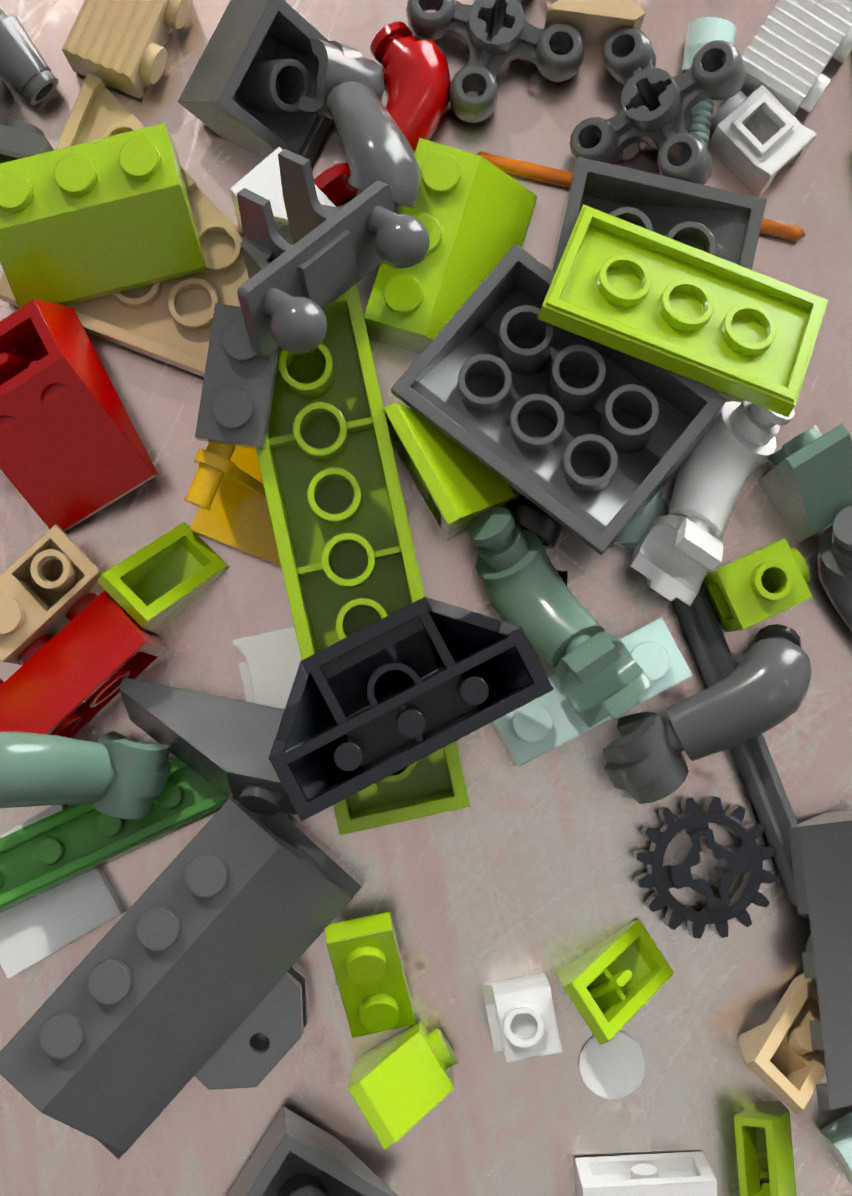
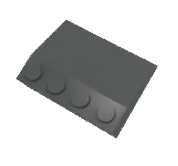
(554, 411)

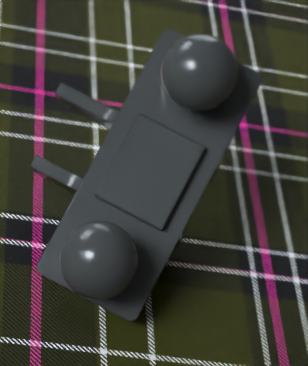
(327, 257)

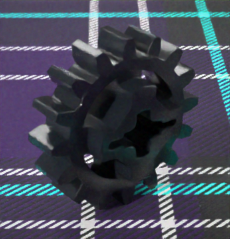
(731, 859)

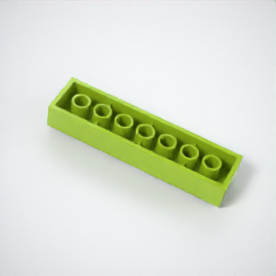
(347, 533)

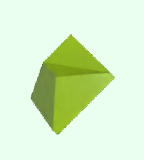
(445, 474)

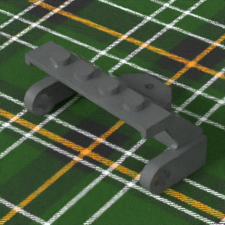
(186, 980)

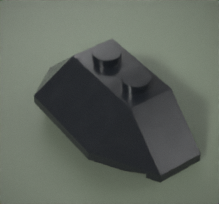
(398, 698)

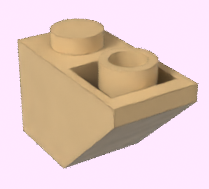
(41, 591)

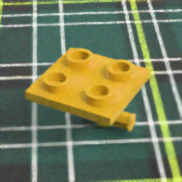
(232, 501)

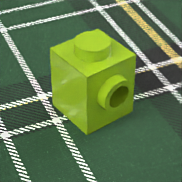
(758, 585)

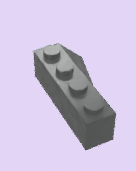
(824, 895)

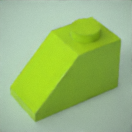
(402, 1080)

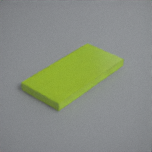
(684, 310)

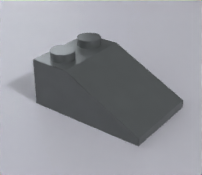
(685, 211)

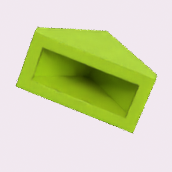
(163, 577)

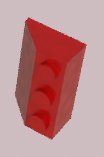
(78, 670)

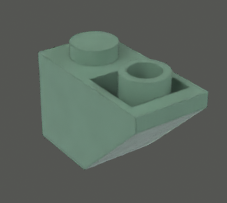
(811, 480)

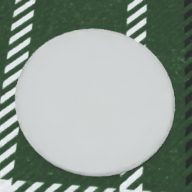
(613, 1067)

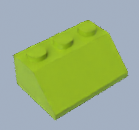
(97, 219)
(471, 223)

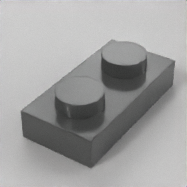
(235, 385)

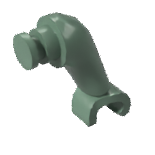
(527, 591)
(58, 770)

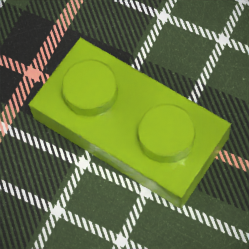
(370, 974)

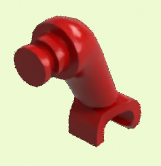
(416, 95)

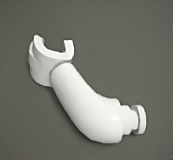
(687, 541)

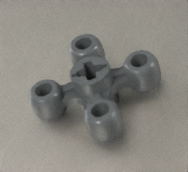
(514, 41)
(659, 105)

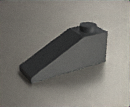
(216, 737)

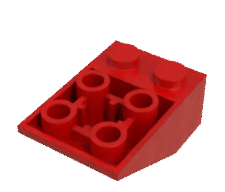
(62, 420)

